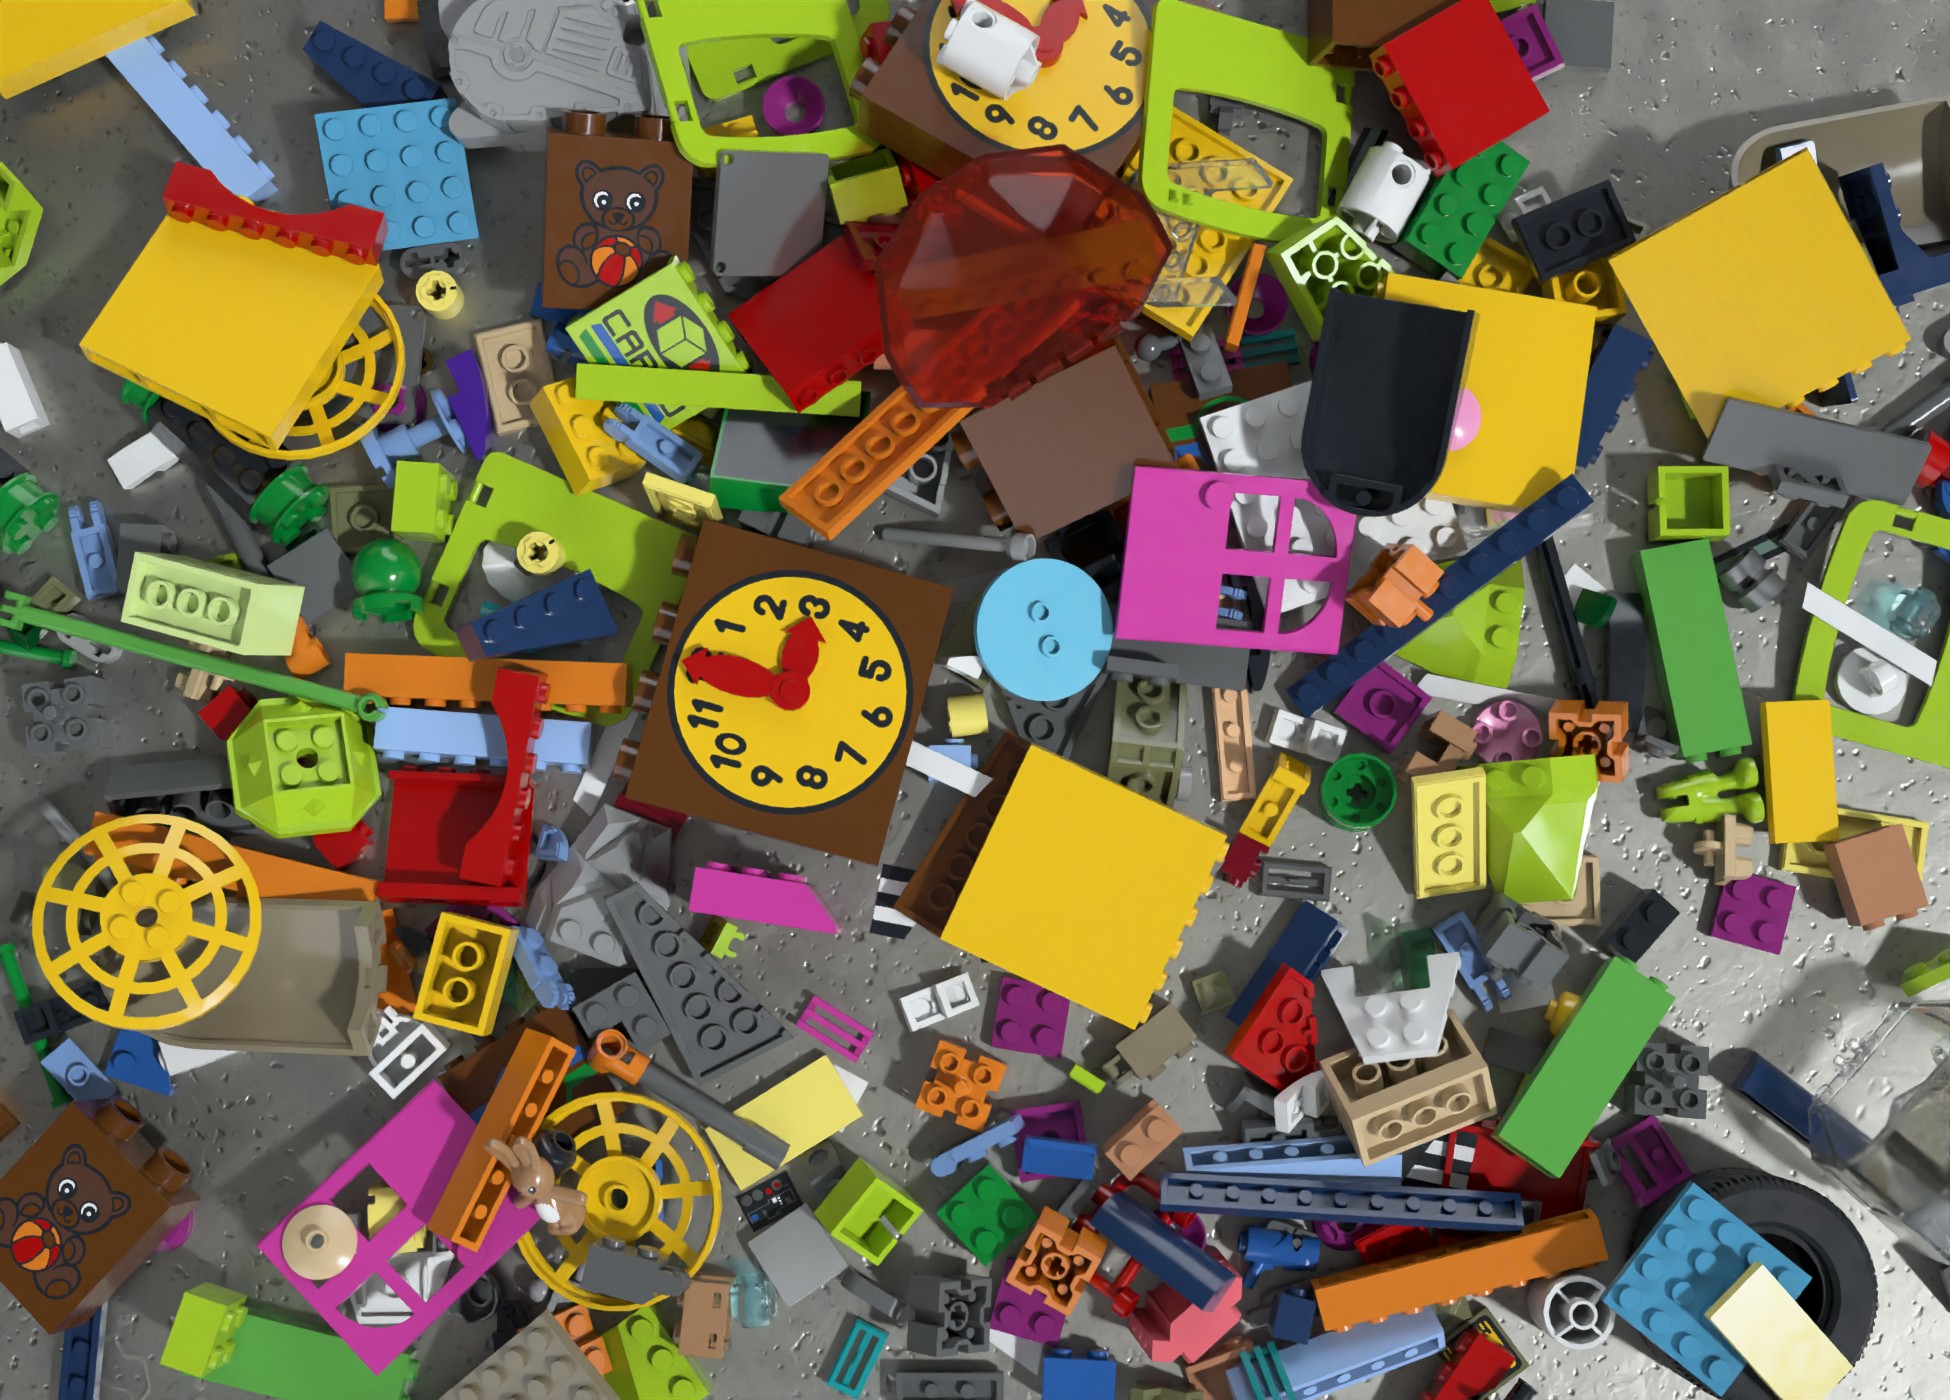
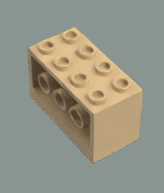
(1409, 1100)

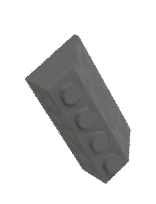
(179, 788)

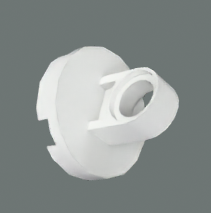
(1868, 682)

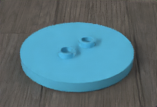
(1043, 629)

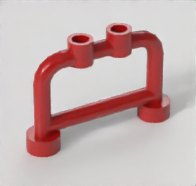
(1121, 1295)

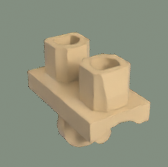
(201, 684)
(1720, 850)

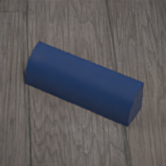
(1303, 946)
(1775, 1094)
(1163, 1250)

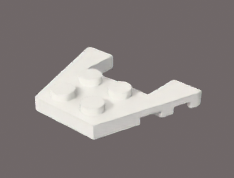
(1400, 1022)
(423, 1270)

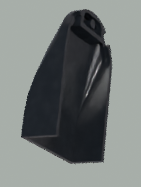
(1384, 401)

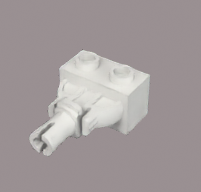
(403, 1050)

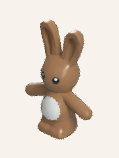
(534, 1180)

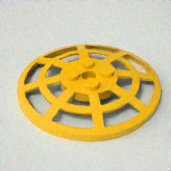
(333, 384)
(150, 943)
(643, 1191)

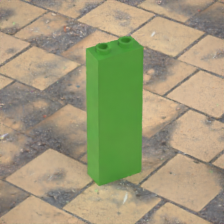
(1691, 650)
(1583, 1066)
(307, 1362)

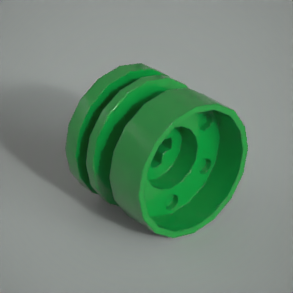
(1373, 781)

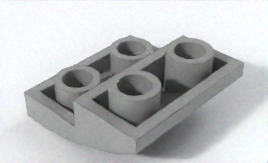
(798, 1254)

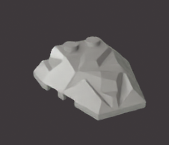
(604, 858)

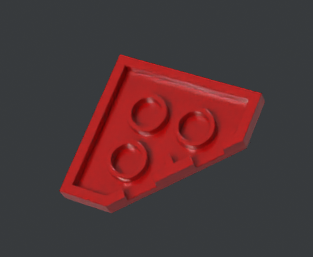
(1279, 1032)

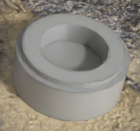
(1184, 784)

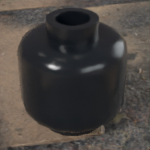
(557, 1149)

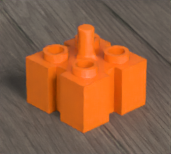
(1394, 586)
(1592, 732)
(961, 1085)
(1057, 1261)

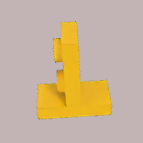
(1276, 799)

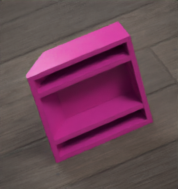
(761, 899)

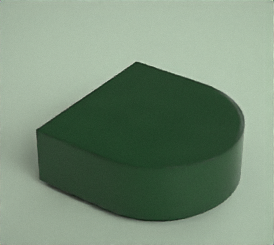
(1594, 608)
(28, 636)

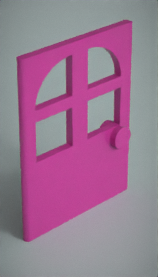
(1180, 552)
(417, 1159)

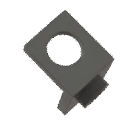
(1651, 745)
(1606, 1163)
(826, 1175)

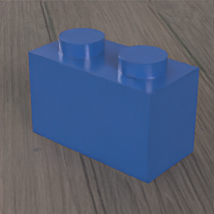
(1078, 1374)

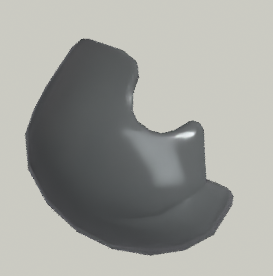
(478, 1301)

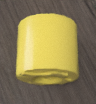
(439, 295)
(541, 554)
(967, 714)

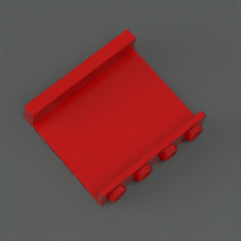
(428, 834)

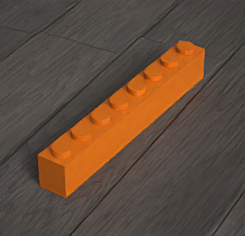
(457, 679)
(273, 874)
(1459, 1270)

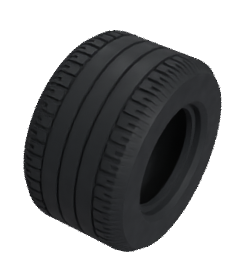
(1830, 1250)

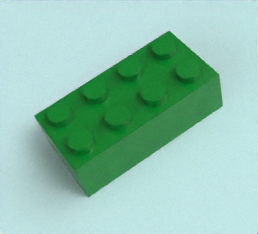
(1460, 211)

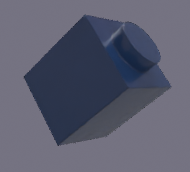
(1291, 1315)

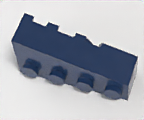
(366, 73)
(1608, 383)
(548, 618)

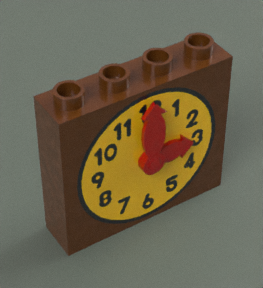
(1082, 96)
(784, 692)

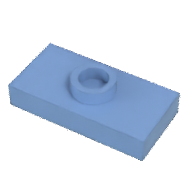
(77, 1073)

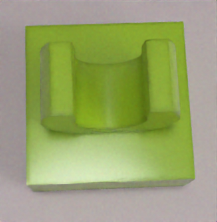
(719, 936)

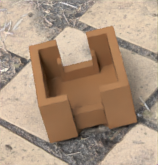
(1453, 743)
(705, 1316)

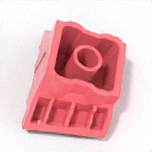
(1177, 1327)

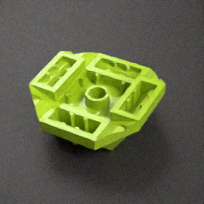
(298, 800)

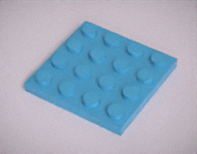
(402, 165)
(1683, 1271)

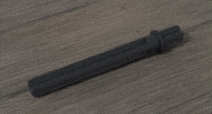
(1567, 624)

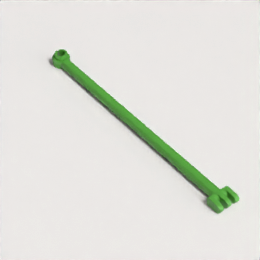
(24, 613)

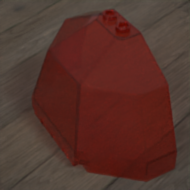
(1012, 274)

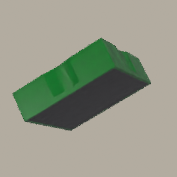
(769, 451)

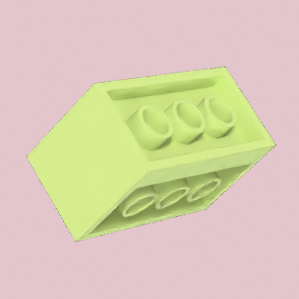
(212, 604)

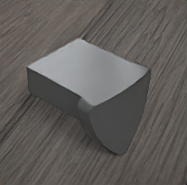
(1254, 1092)

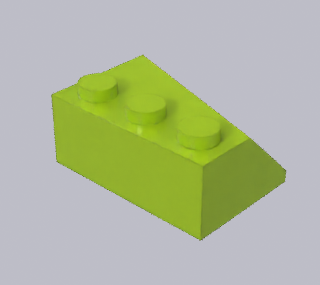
(1324, 258)
(648, 1361)

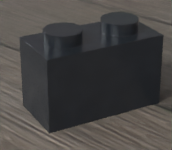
(1638, 925)

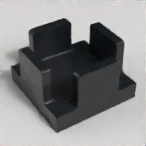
(1091, 545)

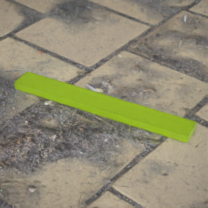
(704, 390)

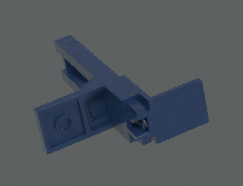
(1897, 259)

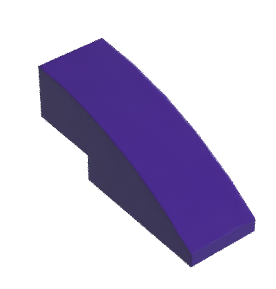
(472, 403)

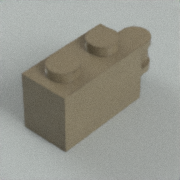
(1151, 1046)

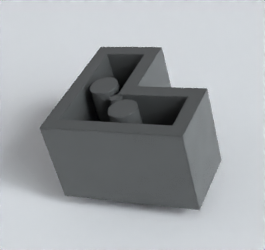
(626, 1002)

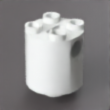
(990, 50)
(1383, 194)
(1552, 1308)

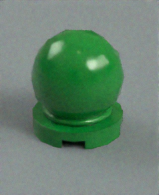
(386, 578)

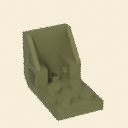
(1148, 738)

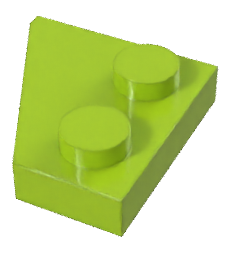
(1925, 975)

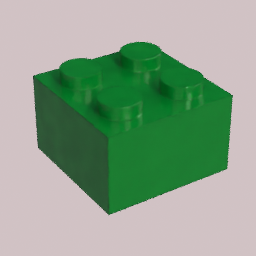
(986, 1213)

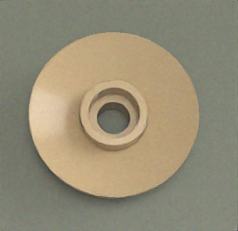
(338, 1245)

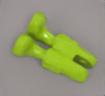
(1702, 797)

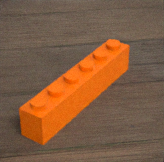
(513, 1111)

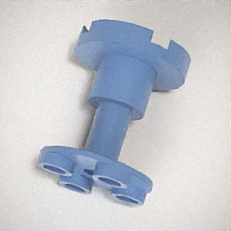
(404, 443)

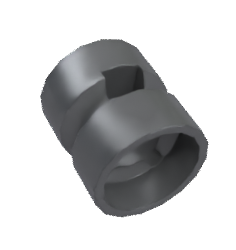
(1760, 589)

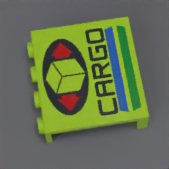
(660, 326)

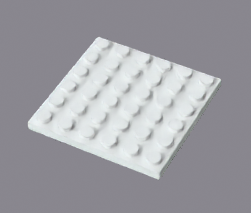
(1266, 441)

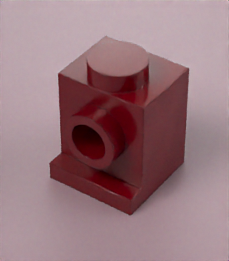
(1242, 860)

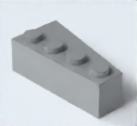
(926, 479)

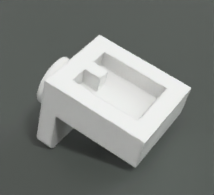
(1520, 206)

